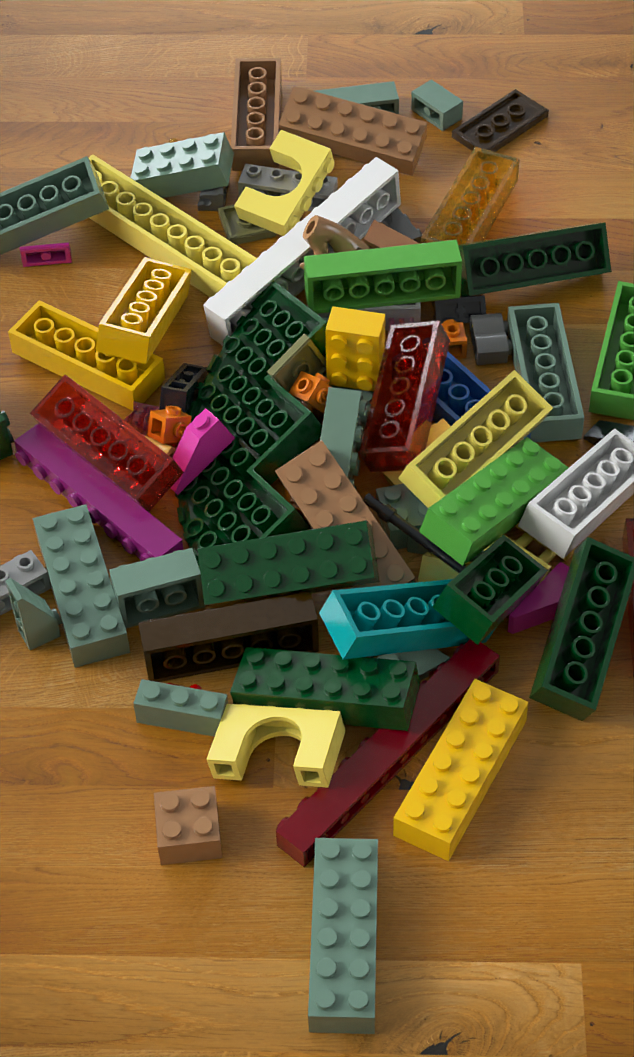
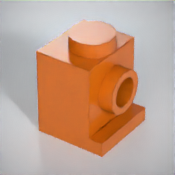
(457, 336)

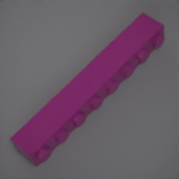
(106, 503)

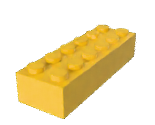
(143, 311)
(69, 348)
(460, 769)

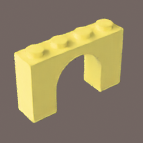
(283, 212)
(249, 725)

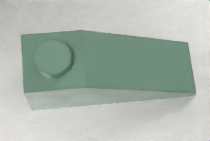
(33, 616)

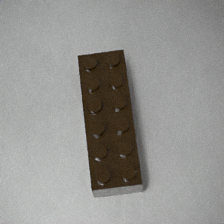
(218, 637)

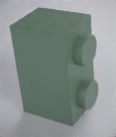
(437, 105)

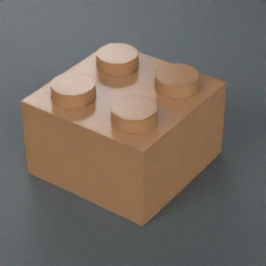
(187, 825)

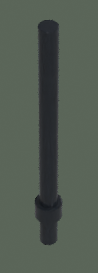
(389, 515)

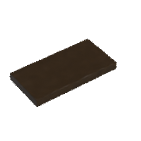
(500, 122)

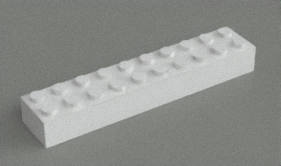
(363, 198)

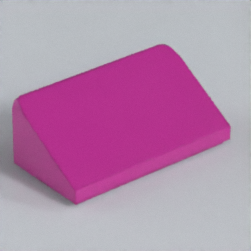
(45, 254)

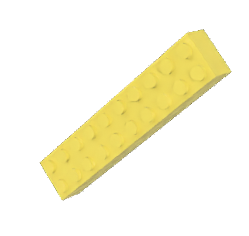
(167, 232)

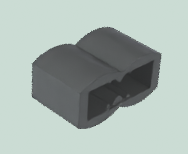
(489, 339)

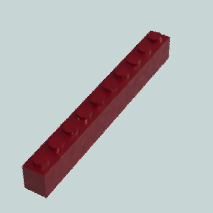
(384, 754)

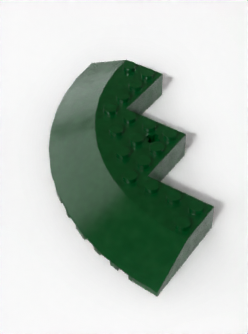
(270, 428)

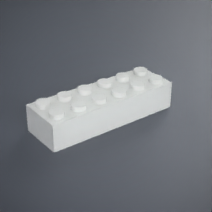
(582, 495)

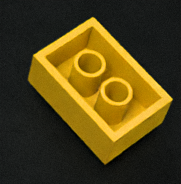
(354, 348)

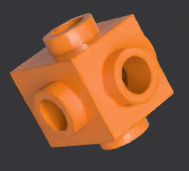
(311, 391)
(168, 425)

